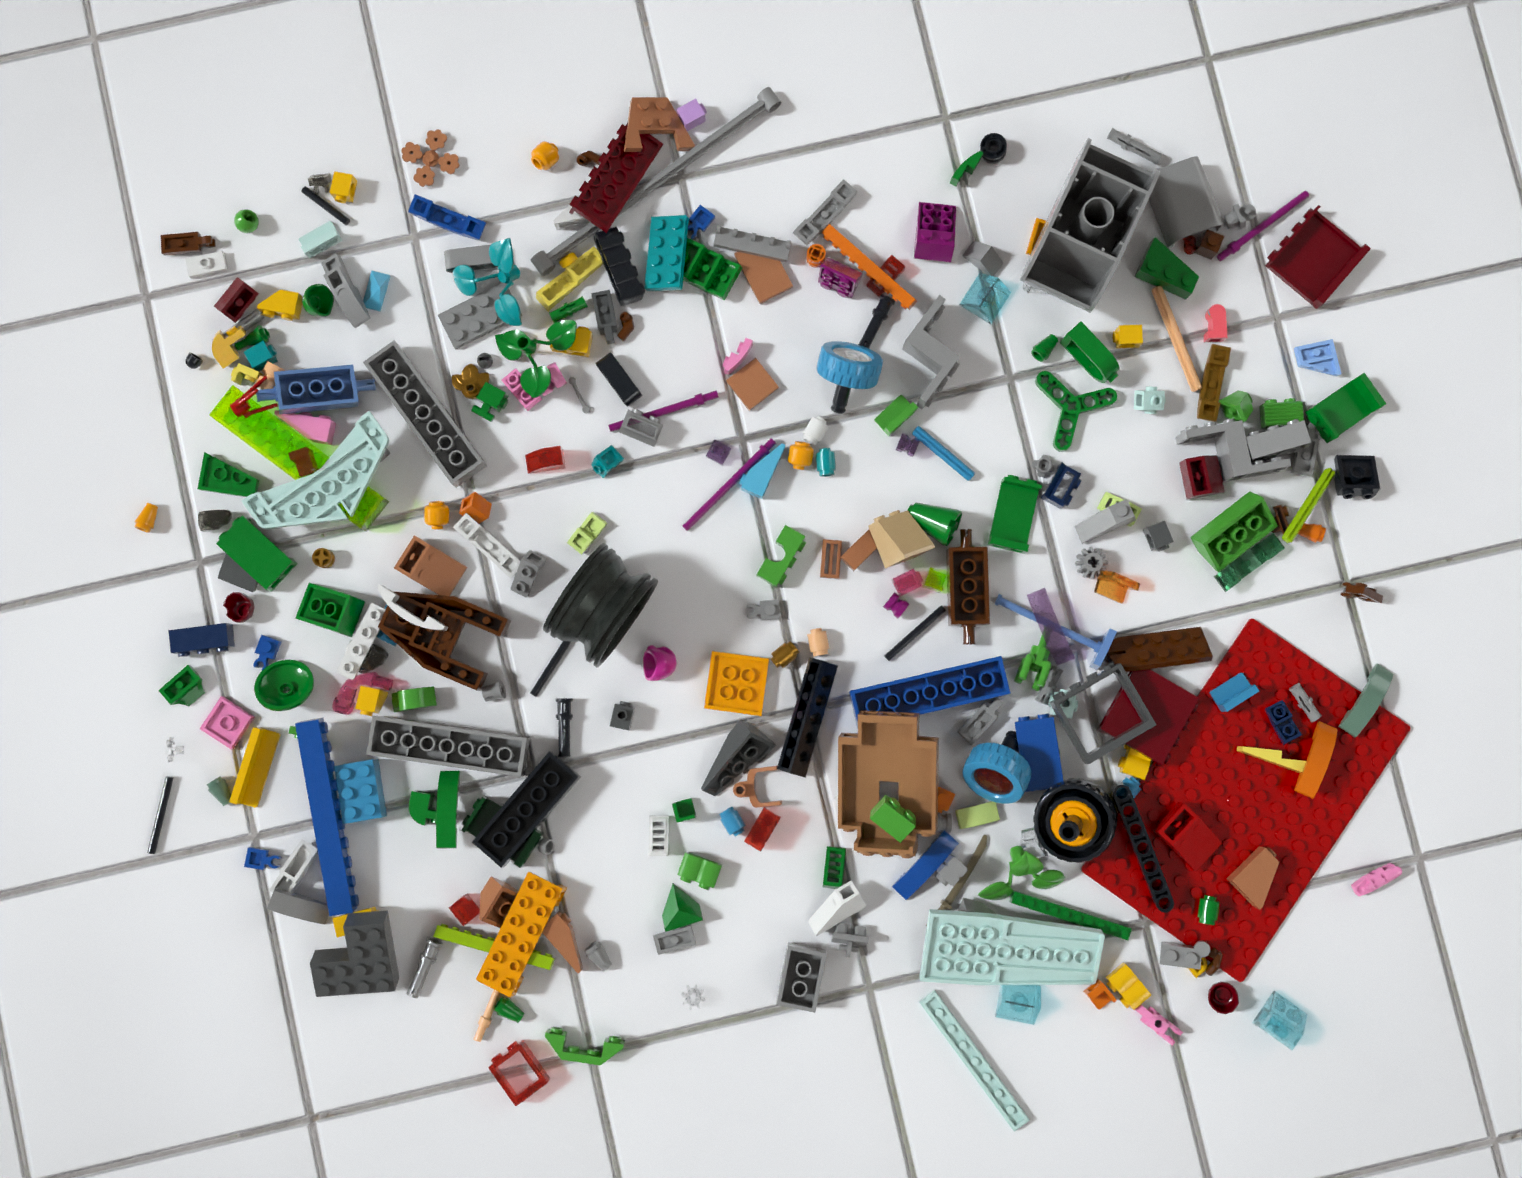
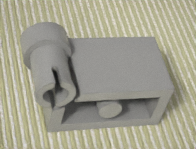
(1183, 955)

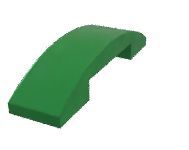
(447, 809)

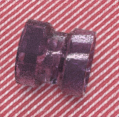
(907, 444)

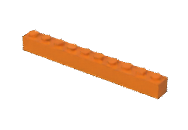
(869, 266)

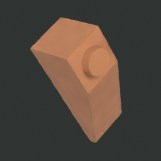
(561, 935)

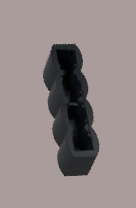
(618, 266)

